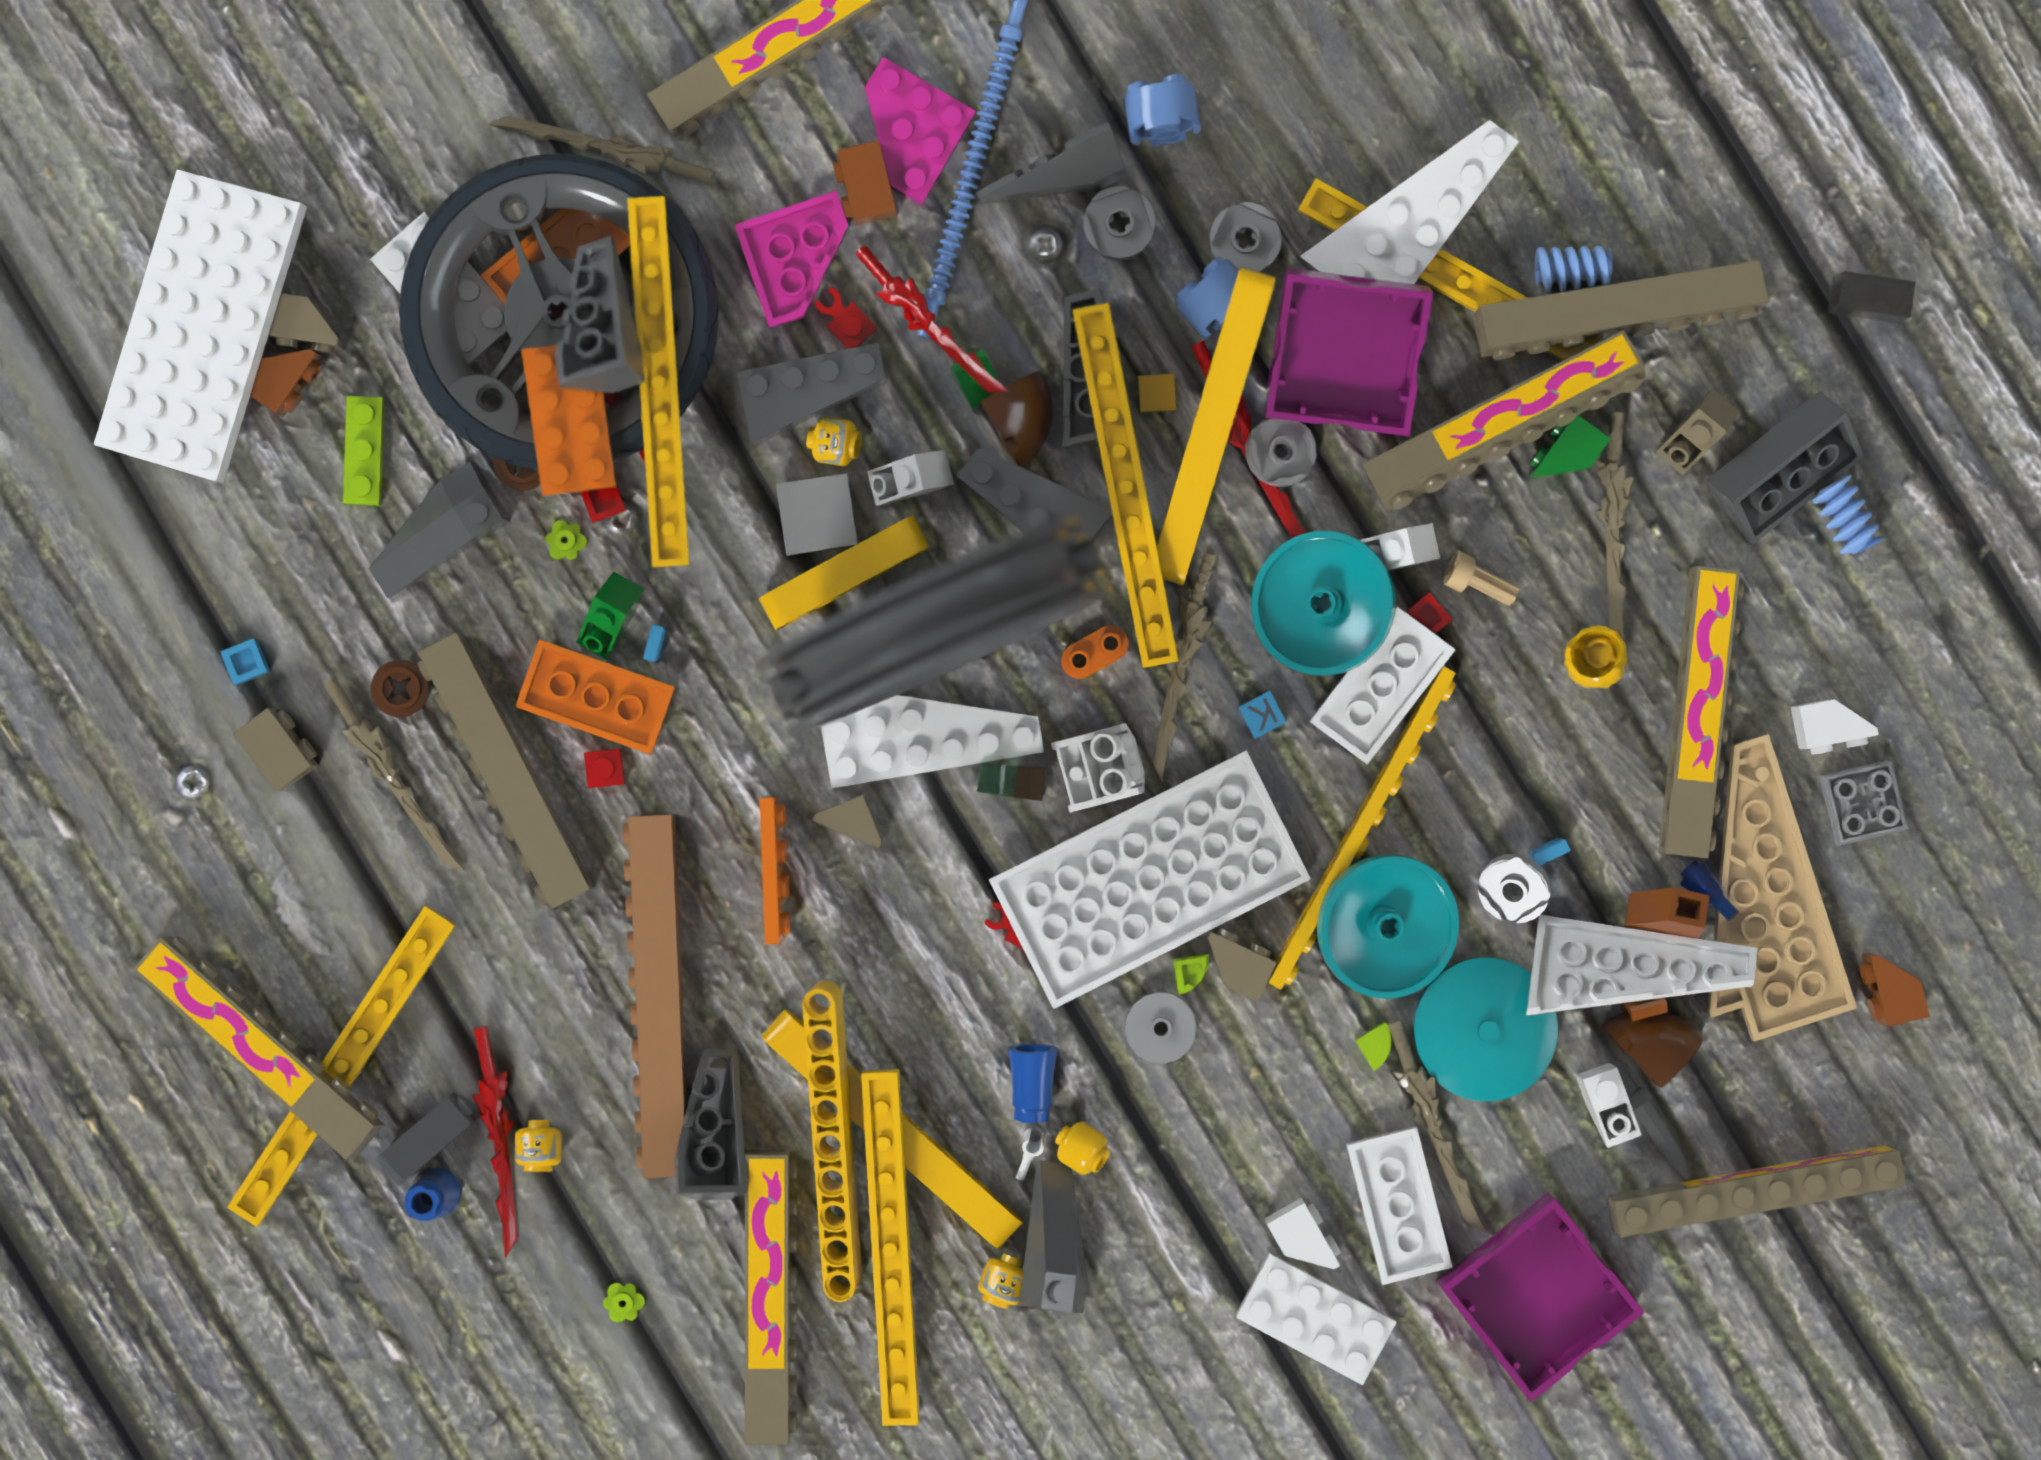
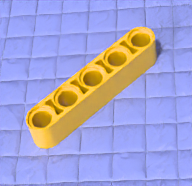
(844, 572)

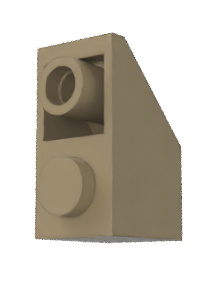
(303, 321)
(1698, 431)
(1241, 967)

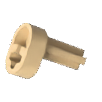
(1464, 571)

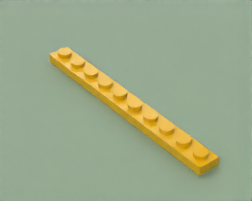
(1444, 272)
(660, 387)
(1125, 484)
(1369, 814)
(345, 1059)
(890, 1246)

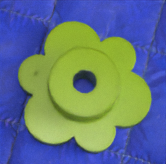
(575, 543)
(627, 1293)

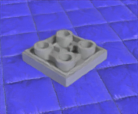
(816, 514)
(1863, 802)

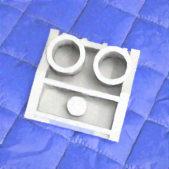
(1100, 767)

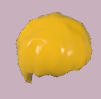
(1596, 657)

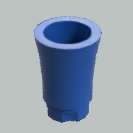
(1032, 1081)
(441, 1187)

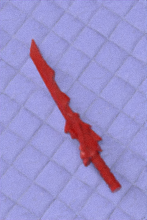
(916, 311)
(1238, 436)
(498, 1124)

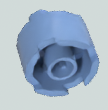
(1161, 111)
(1208, 301)

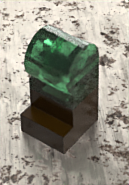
(1011, 781)

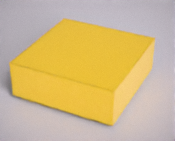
(1156, 393)

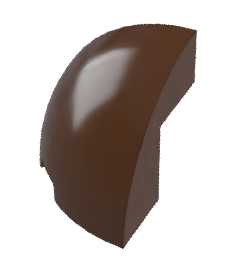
(1022, 416)
(1656, 1043)

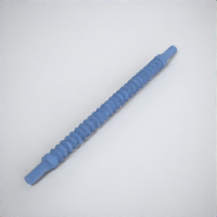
(1010, 34)

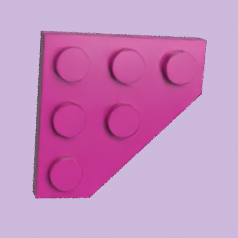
(914, 128)
(792, 253)

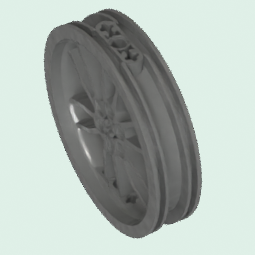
(933, 625)

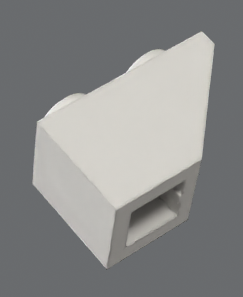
(910, 477)
(1405, 546)
(1829, 723)
(1608, 1104)
(1300, 1237)

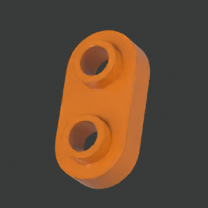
(1094, 651)

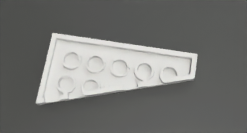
(1413, 221)
(922, 736)
(1607, 964)

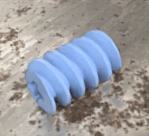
(1573, 267)
(1847, 516)

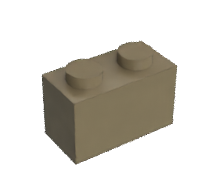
(277, 748)

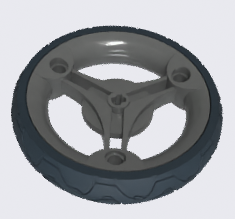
(455, 233)

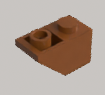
(283, 378)
(1668, 911)
(1894, 993)

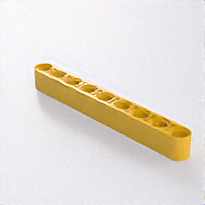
(1213, 422)
(922, 1153)
(825, 1156)

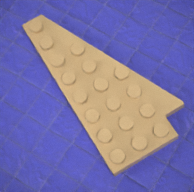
(1778, 904)

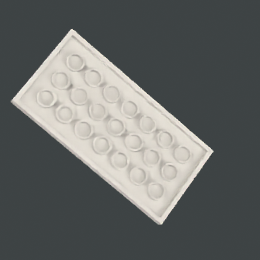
(200, 325)
(1149, 879)

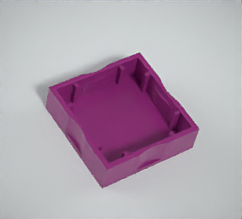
(1347, 351)
(1539, 1296)

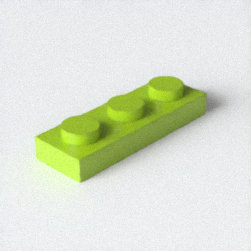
(364, 450)

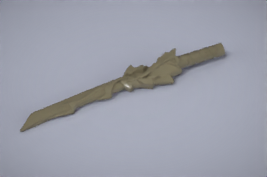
(617, 148)
(1612, 514)
(1188, 642)
(382, 765)
(1427, 1116)

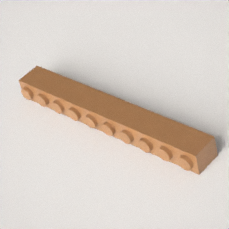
(657, 990)

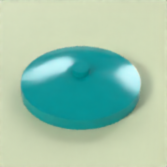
(1323, 603)
(1388, 926)
(1477, 1031)

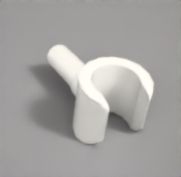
(1030, 1150)

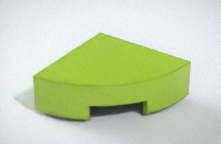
(1190, 971)
(1375, 1045)

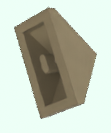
(852, 819)

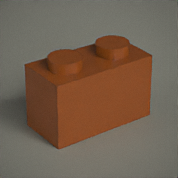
(865, 182)

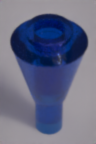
(1702, 880)

